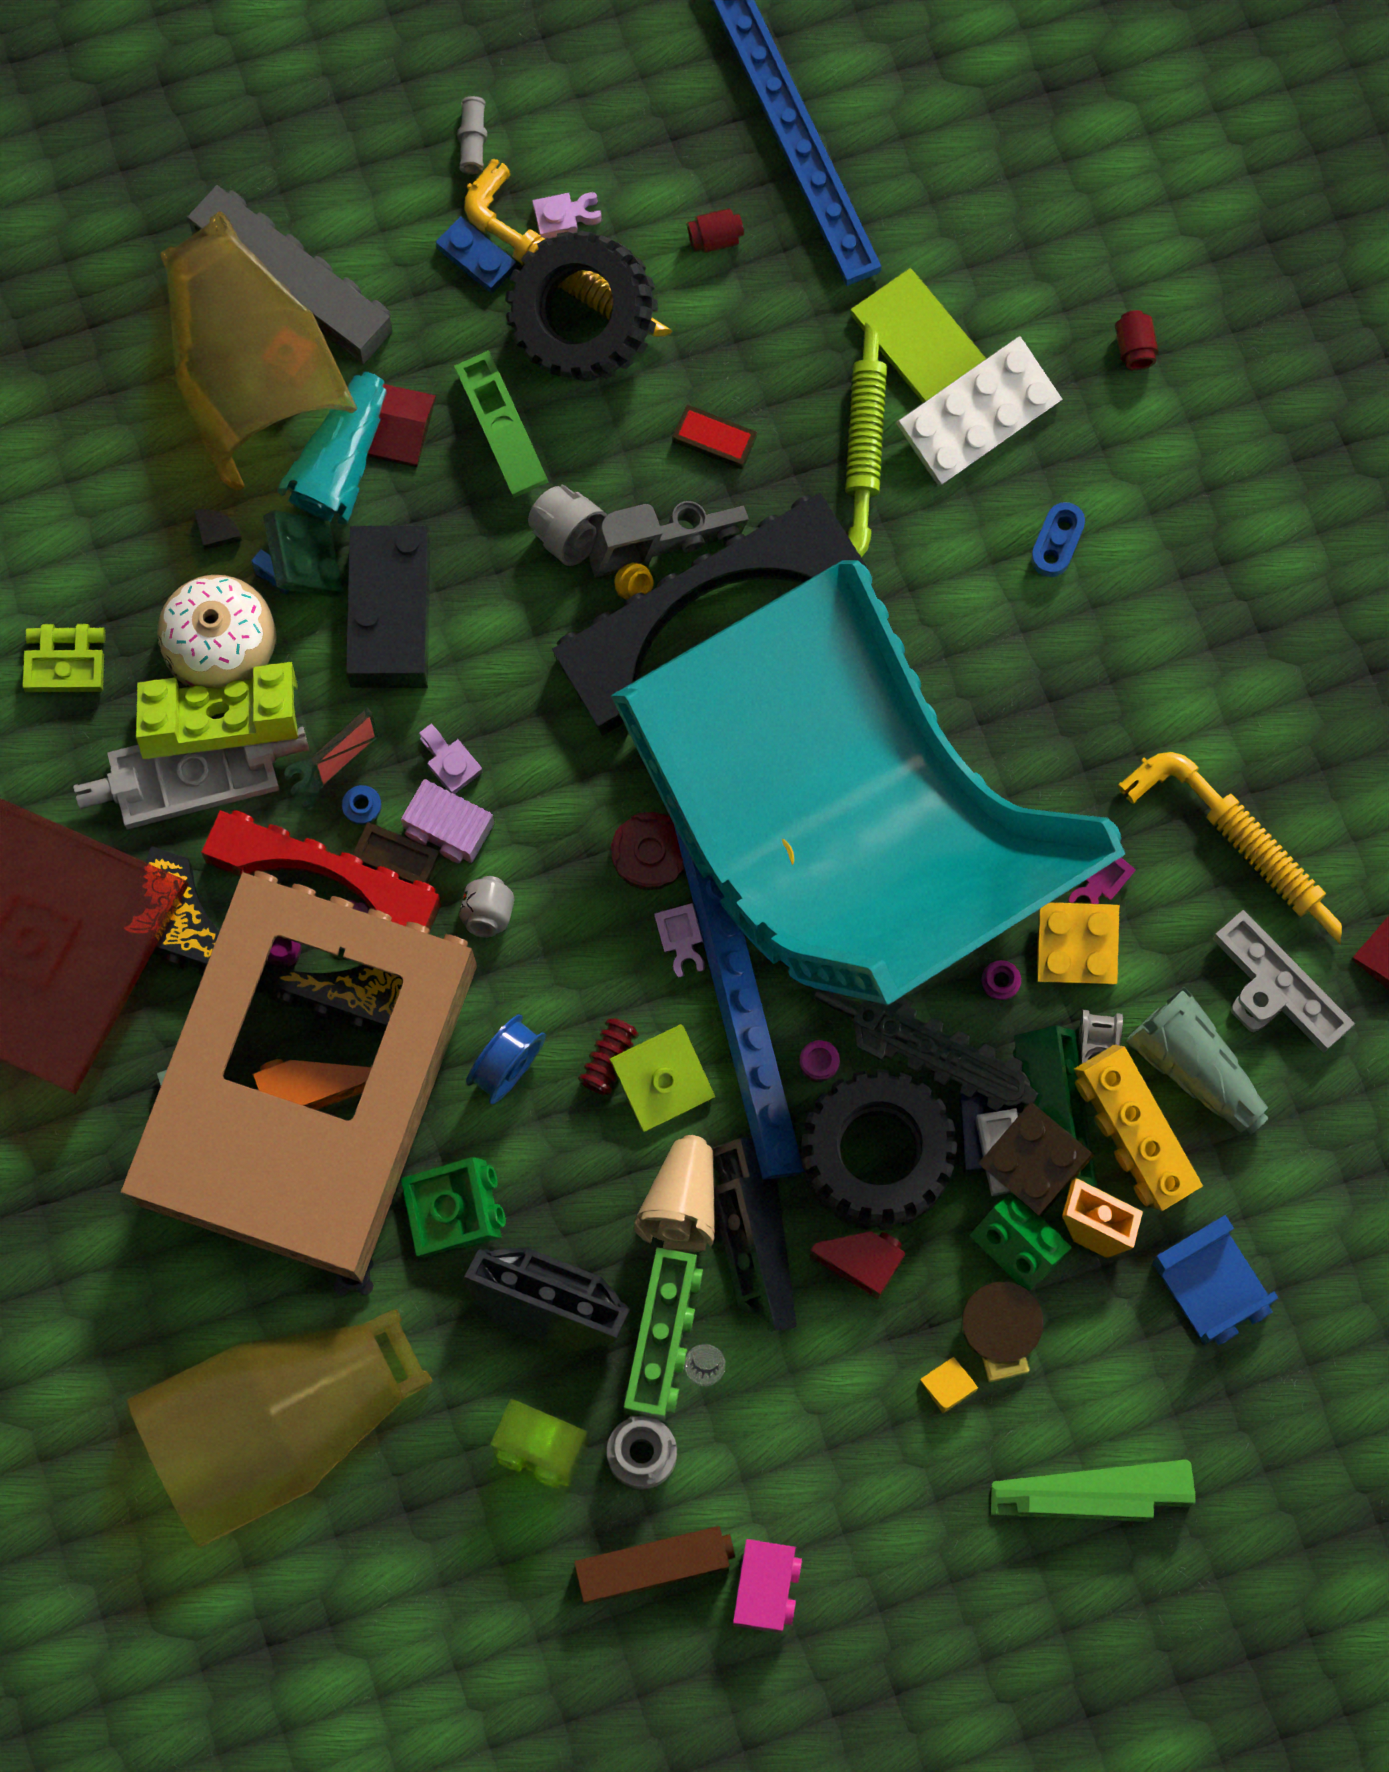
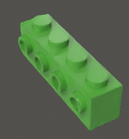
(660, 1335)

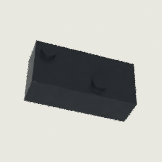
(388, 607)

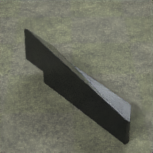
(753, 1235)

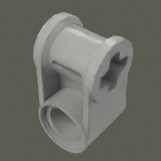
(1098, 1034)

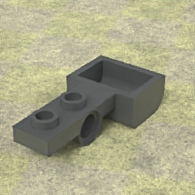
(637, 536)

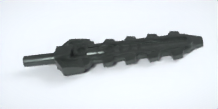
(894, 1029)

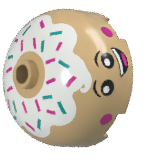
(216, 651)

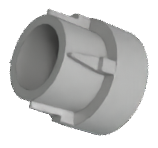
(566, 523)
(641, 1430)

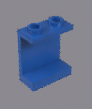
(1214, 1283)

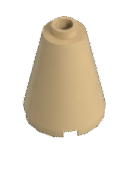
(681, 1199)

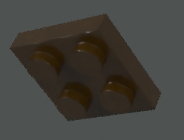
(1036, 1159)

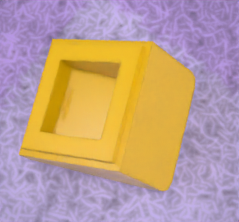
(948, 1384)

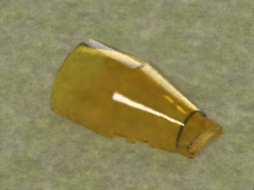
(242, 345)
(269, 1419)

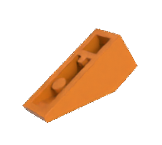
(311, 1083)

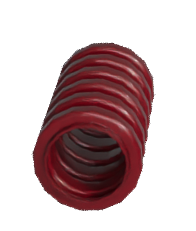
(614, 1041)

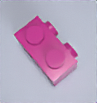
(765, 1586)

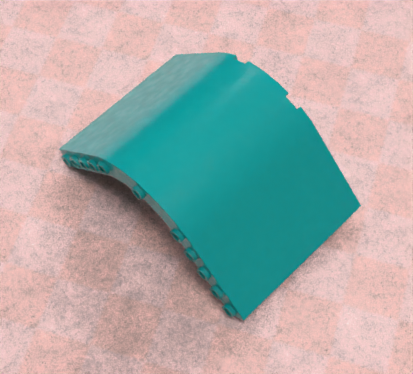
(822, 739)

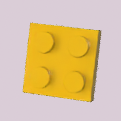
(1078, 943)

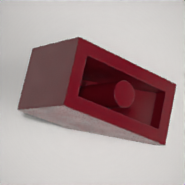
(861, 1259)

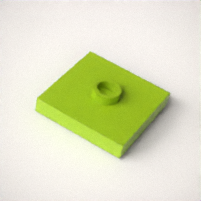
(662, 1077)

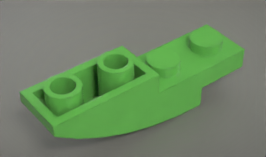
(501, 424)

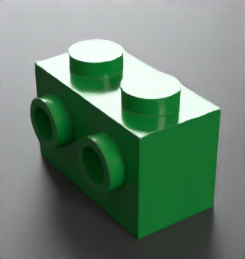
(1021, 1240)

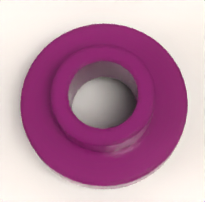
(1005, 969)

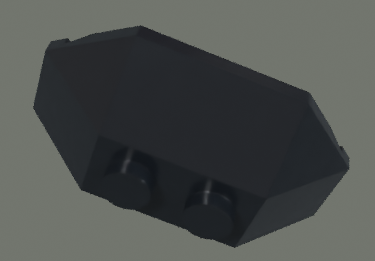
(545, 1299)

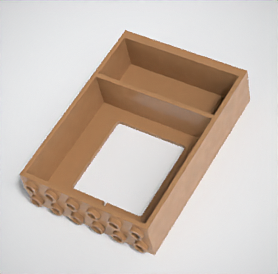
(273, 1166)

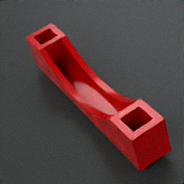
(245, 847)

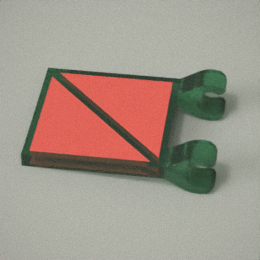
(333, 757)

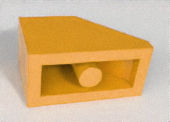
(1100, 1220)

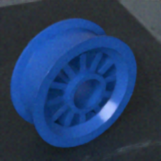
(505, 1059)

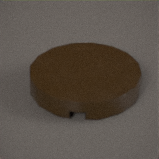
(1002, 1322)

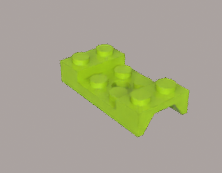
(181, 719)

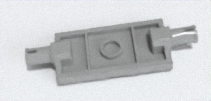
(186, 782)

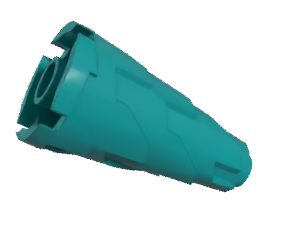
(335, 457)

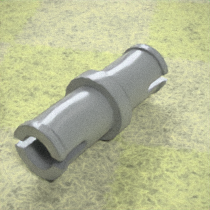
(472, 135)

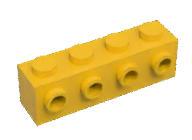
(1137, 1128)

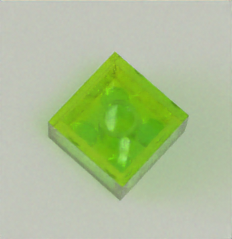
(539, 1444)

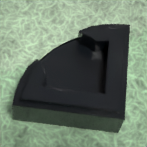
(216, 528)

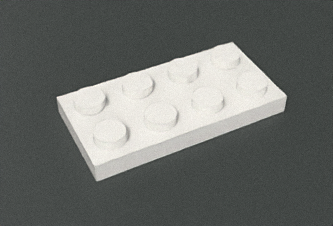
(979, 411)

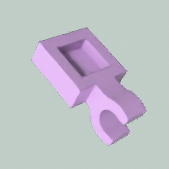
(451, 763)

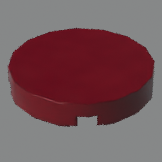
(647, 851)

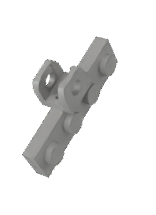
(1278, 986)

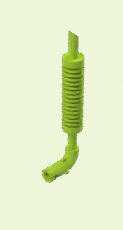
(865, 437)

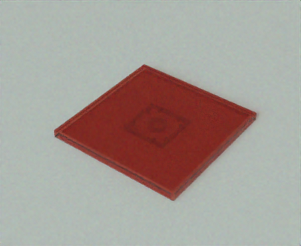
(71, 941)

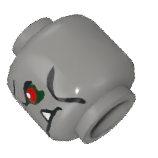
(486, 906)

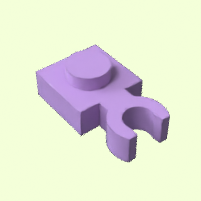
(560, 215)
(679, 932)

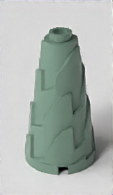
(1189, 1050)

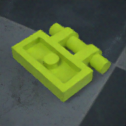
(64, 669)

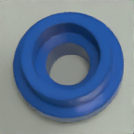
(361, 816)

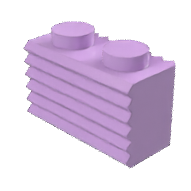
(447, 822)

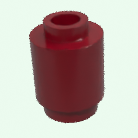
(715, 231)
(1136, 340)

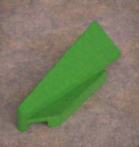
(1098, 1494)

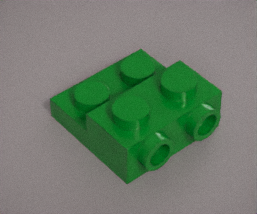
(453, 1206)

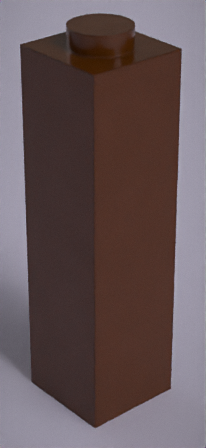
(654, 1565)

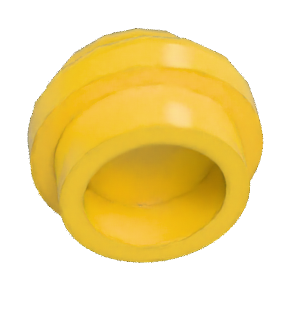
(633, 579)

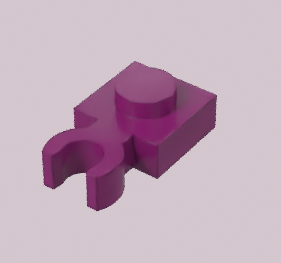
(1104, 882)

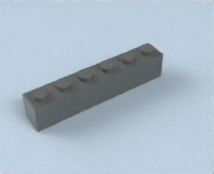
(335, 303)

